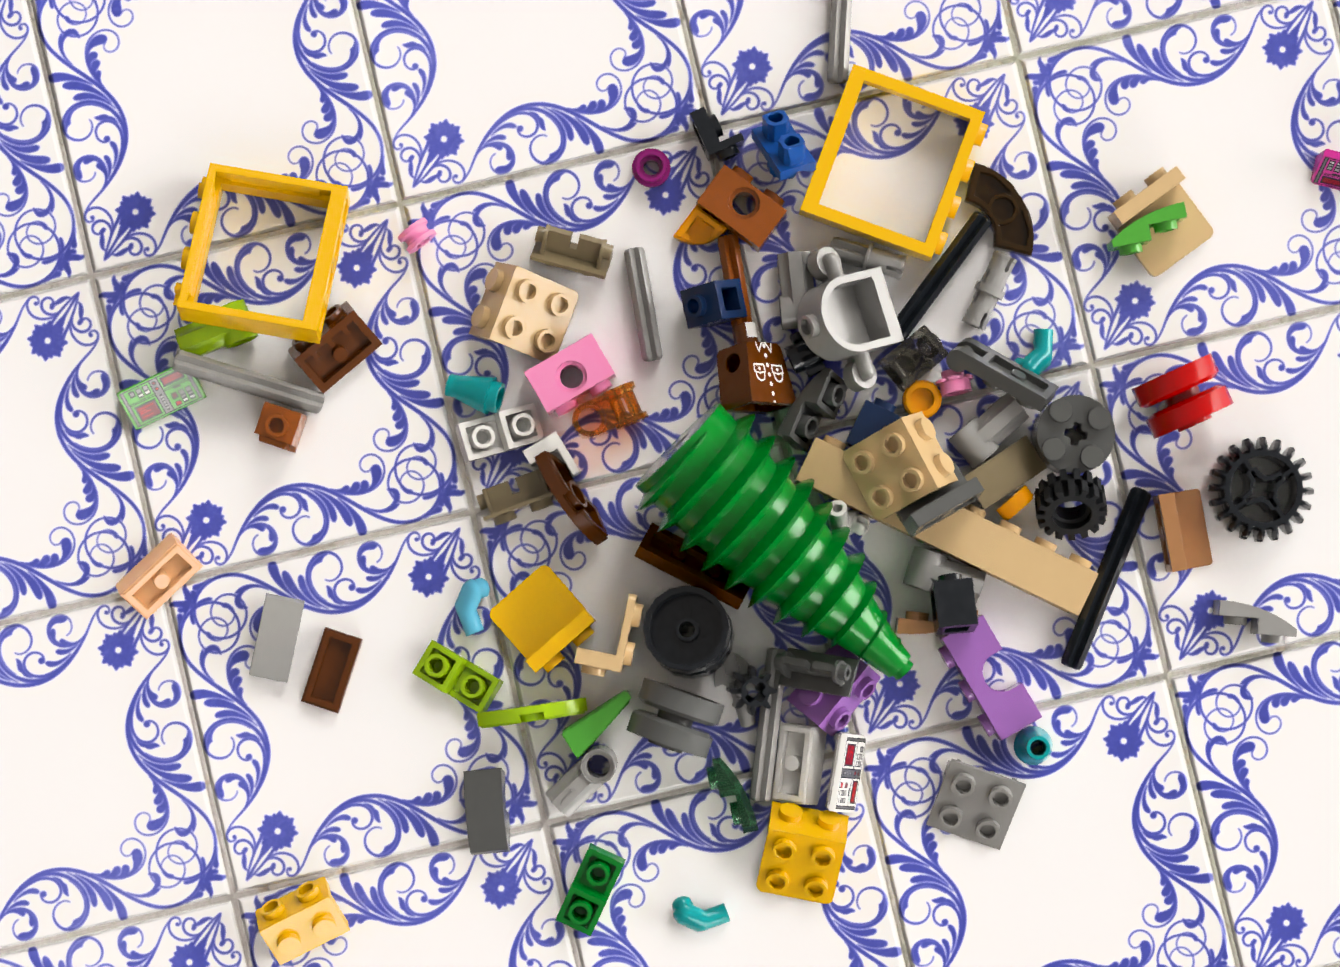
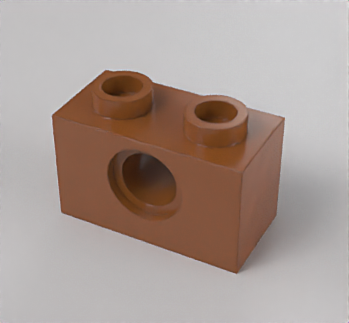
(750, 228)

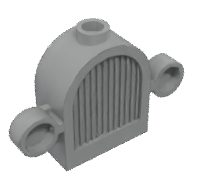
(847, 317)

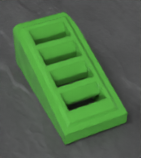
(588, 728)

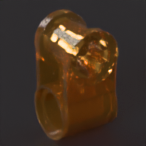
(611, 411)

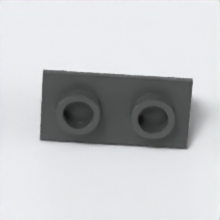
(816, 671)

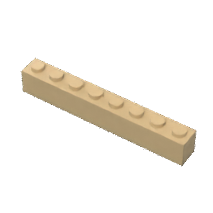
(967, 537)

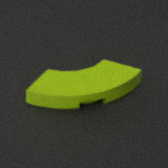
(532, 713)

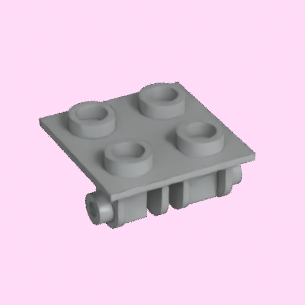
(975, 803)

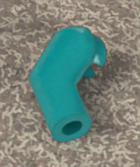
(1041, 356)
(696, 918)

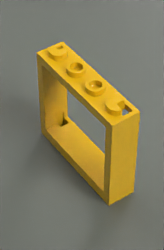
(275, 187)
(949, 201)

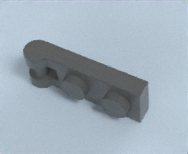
(1002, 373)

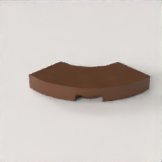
(571, 498)

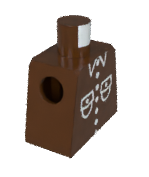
(753, 374)

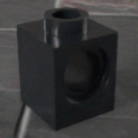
(953, 604)

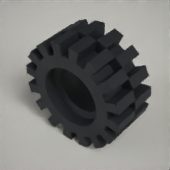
(1073, 519)

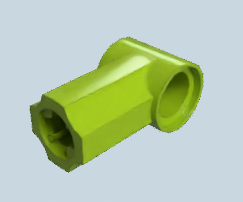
(204, 338)

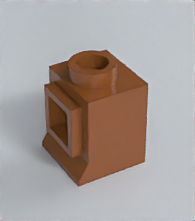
(280, 426)

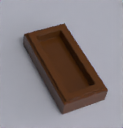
(332, 670)

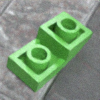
(1138, 233)

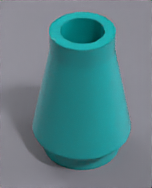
(476, 391)
(1023, 743)

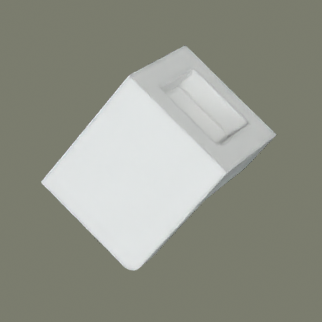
(555, 446)

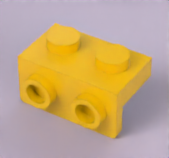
(301, 920)

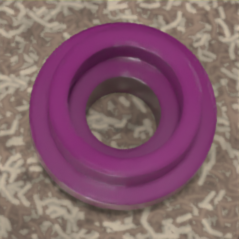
(642, 159)

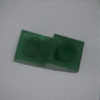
(728, 784)

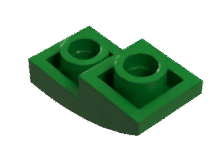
(590, 889)

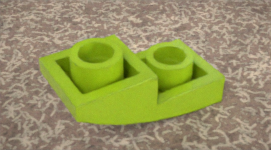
(457, 677)

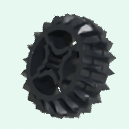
(1269, 503)

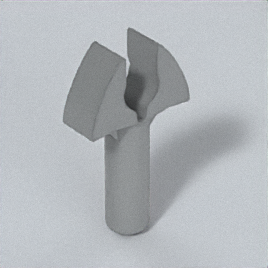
(721, 677)

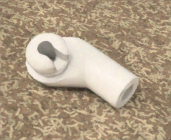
(842, 517)

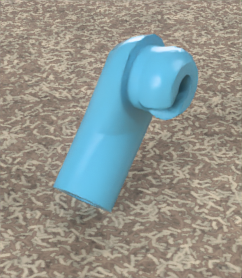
(467, 603)

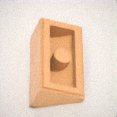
(158, 576)

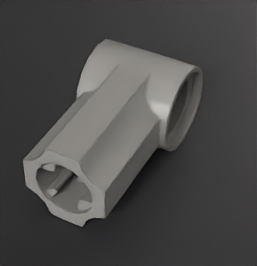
(794, 283)
(982, 435)
(927, 566)
(580, 781)

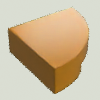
(699, 228)

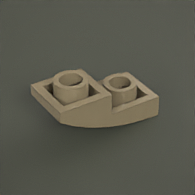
(1007, 471)

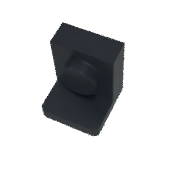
(708, 130)

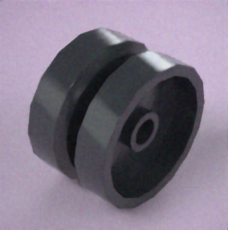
(671, 617)

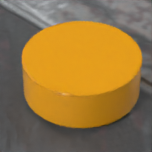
(922, 397)
(1015, 503)

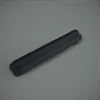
(942, 272)

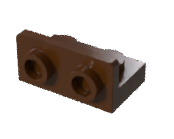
(342, 347)

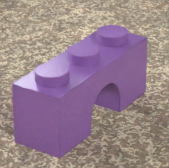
(1002, 710)

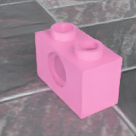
(585, 356)

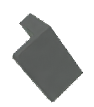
(940, 504)

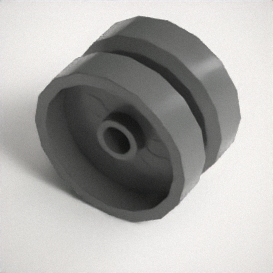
(675, 718)

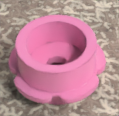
(954, 383)

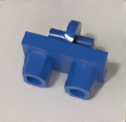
(782, 146)

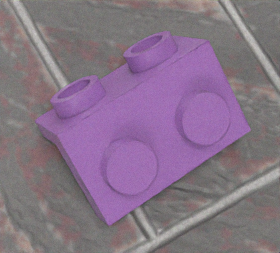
(834, 711)

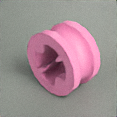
(417, 235)

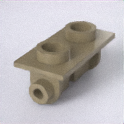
(588, 257)
(504, 503)

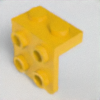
(542, 619)
(802, 852)

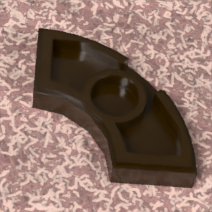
(1004, 208)

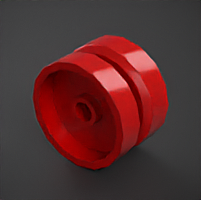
(1182, 397)

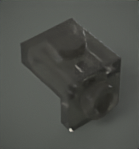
(913, 358)

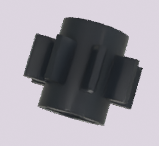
(802, 357)
(742, 693)

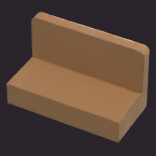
(1182, 530)

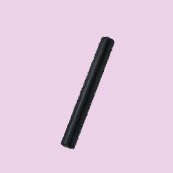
(1107, 578)

